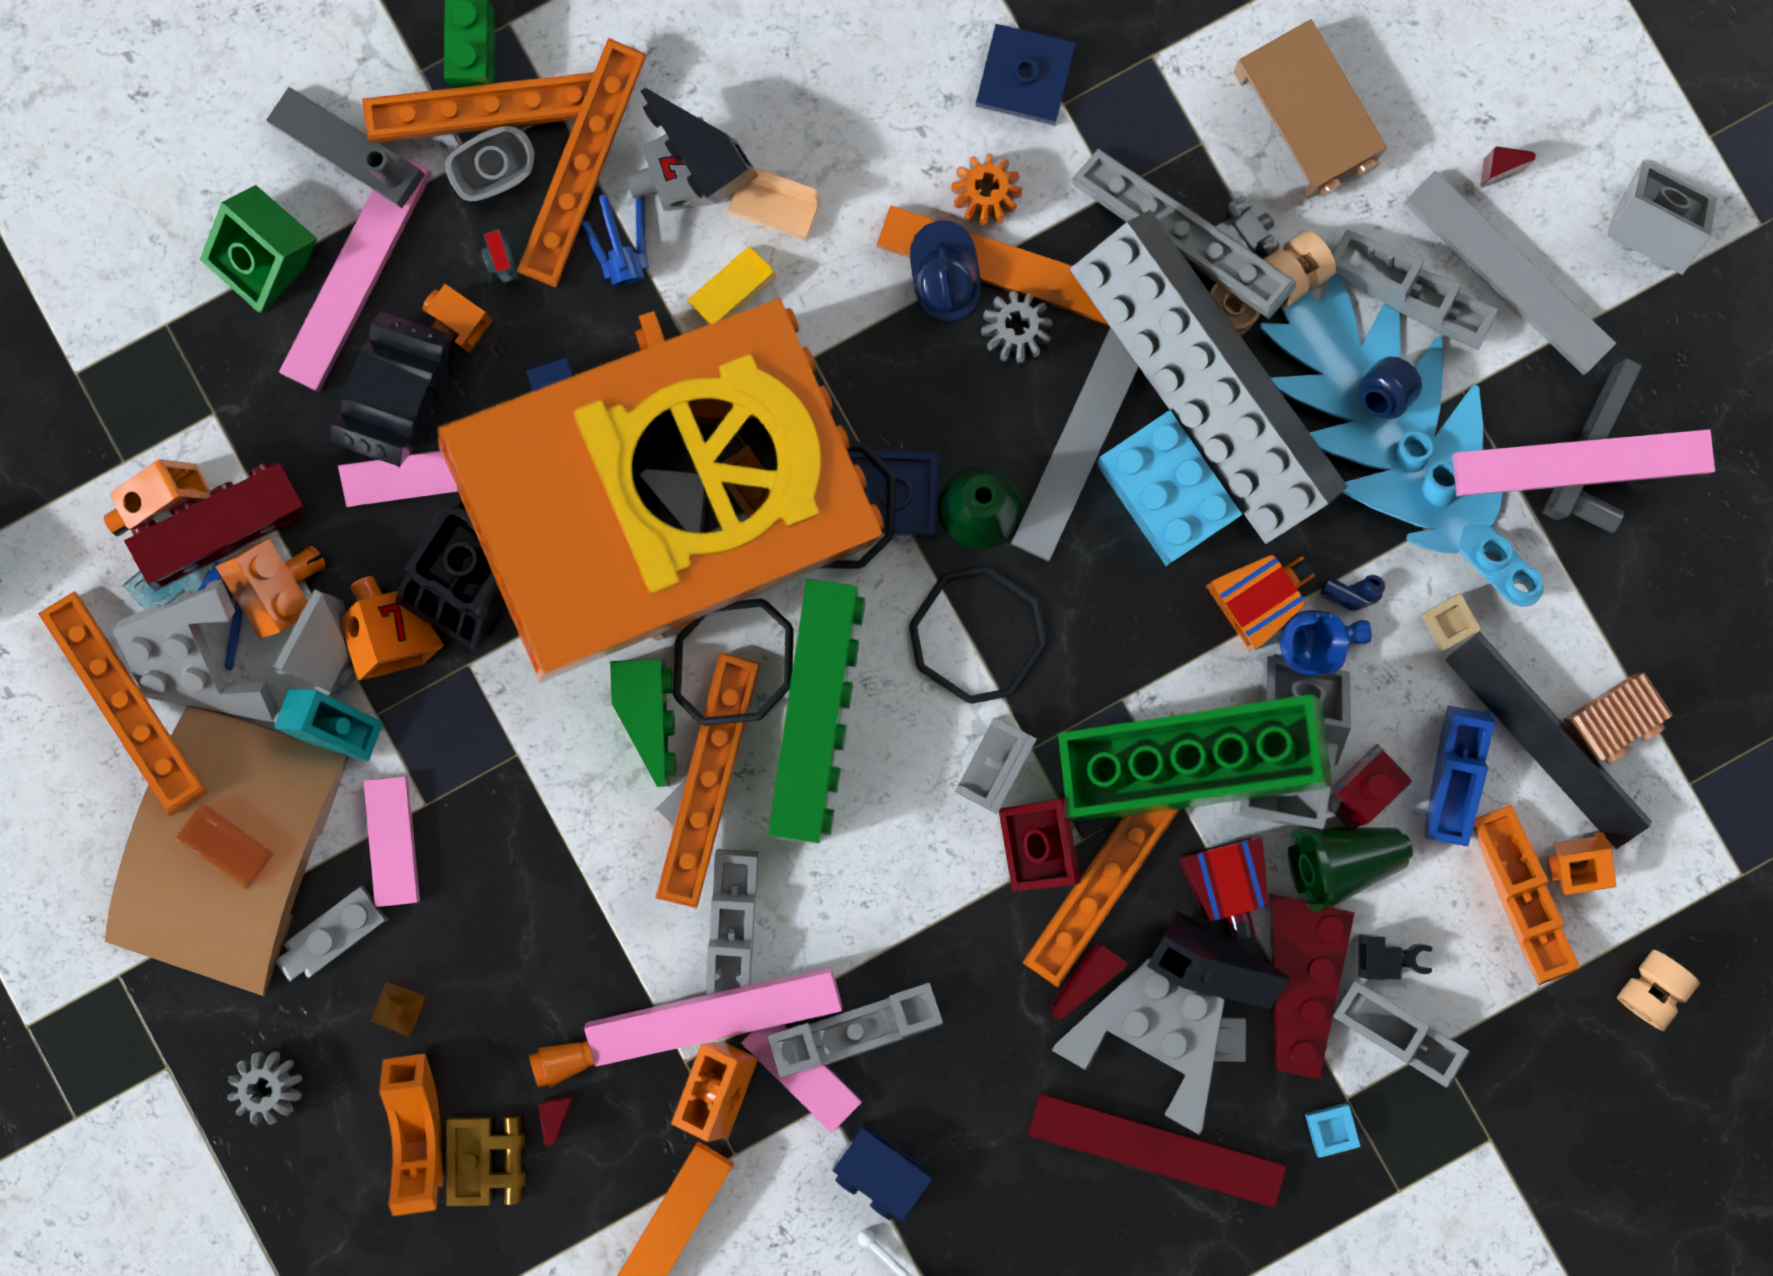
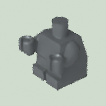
(1249, 229)

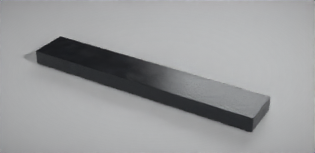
(1548, 740)

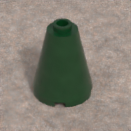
(976, 523)
(1344, 861)

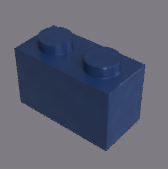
(881, 1173)

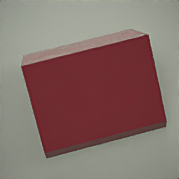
(1039, 845)

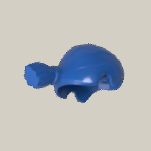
(1319, 641)

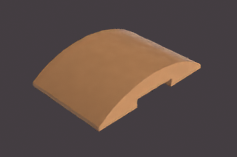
(186, 909)

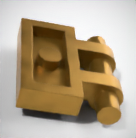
(470, 1161)

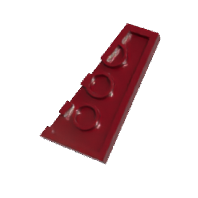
(1313, 954)

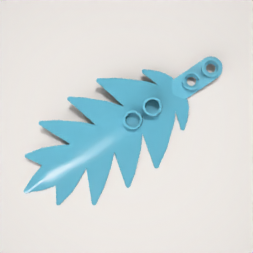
(1418, 464)

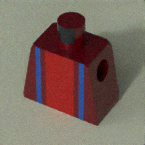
(1367, 788)
(1229, 883)

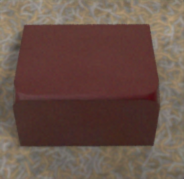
(1504, 163)
(553, 1115)

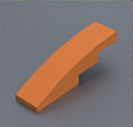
(1525, 895)
(678, 1213)

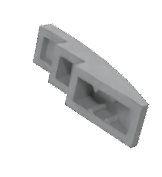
(1409, 289)
(732, 920)

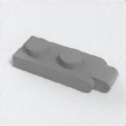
(331, 935)

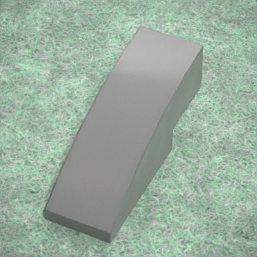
(1401, 1034)

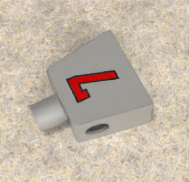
(666, 178)

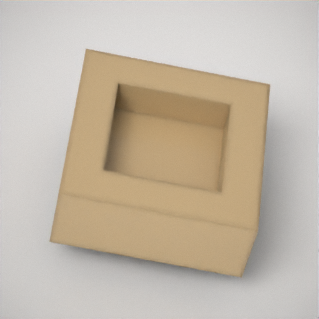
(1450, 622)

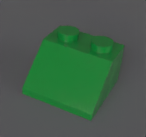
(256, 247)

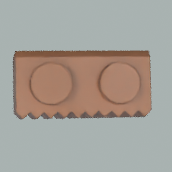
(1619, 717)

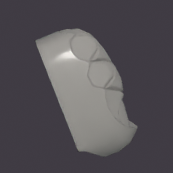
(490, 163)

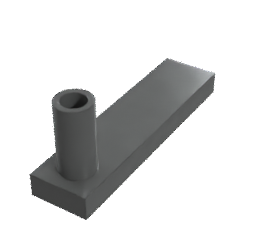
(345, 147)
(1598, 426)

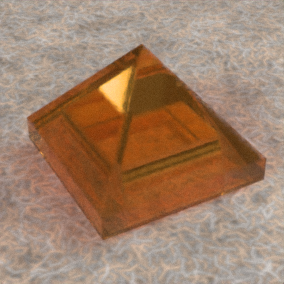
(398, 1009)

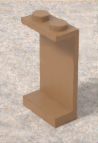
(1313, 108)

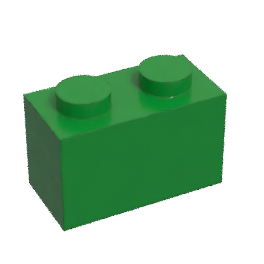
(469, 43)

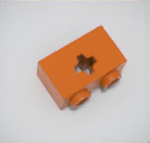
(714, 1091)

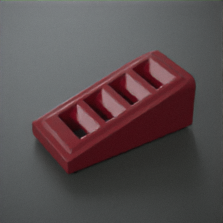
(1093, 973)

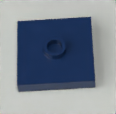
(1025, 74)

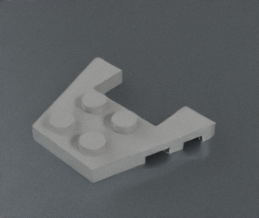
(176, 663)
(1164, 1022)

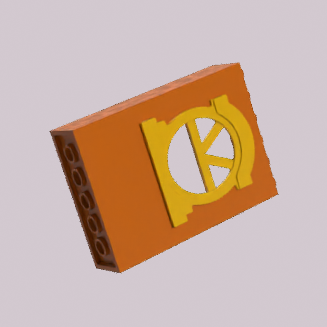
(578, 546)

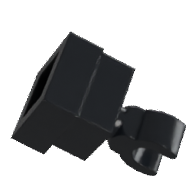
(1385, 961)

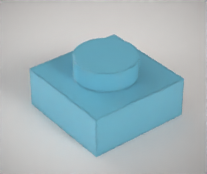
(1332, 1130)

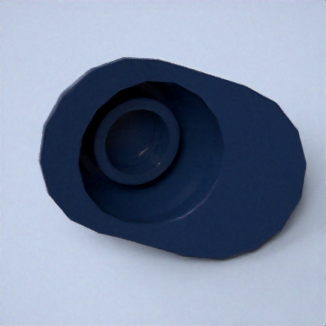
(945, 271)

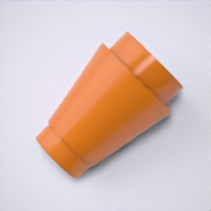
(560, 1062)

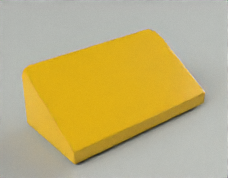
(732, 287)

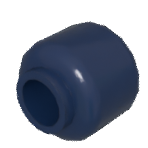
(1390, 387)

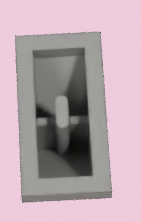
(682, 495)

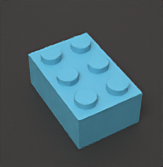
(1168, 488)

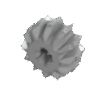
(1006, 336)
(251, 1097)

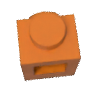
(457, 316)
(1591, 874)

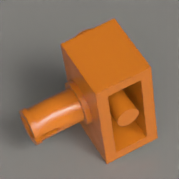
(268, 585)

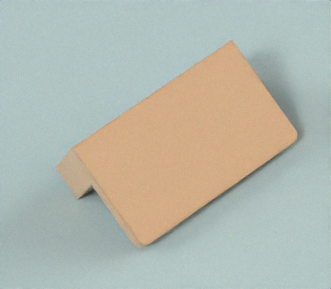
(777, 204)

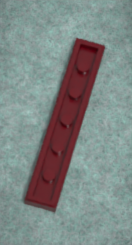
(1157, 1150)

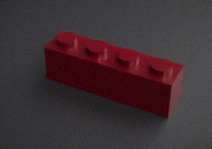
(216, 526)

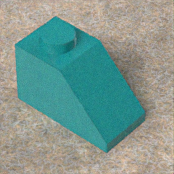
(328, 723)

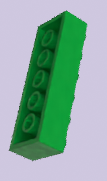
(814, 711)
(1196, 759)

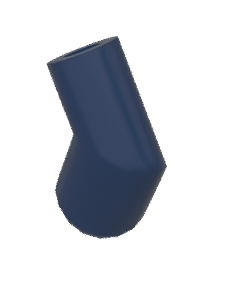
(1354, 596)

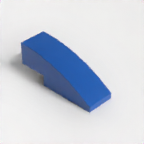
(1459, 775)

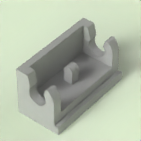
(995, 765)

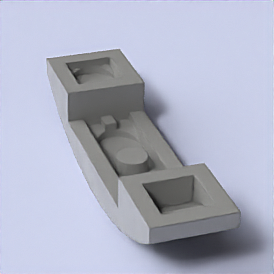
(855, 1031)

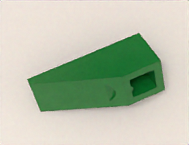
(641, 704)

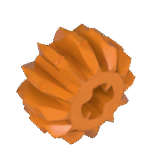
(1002, 189)

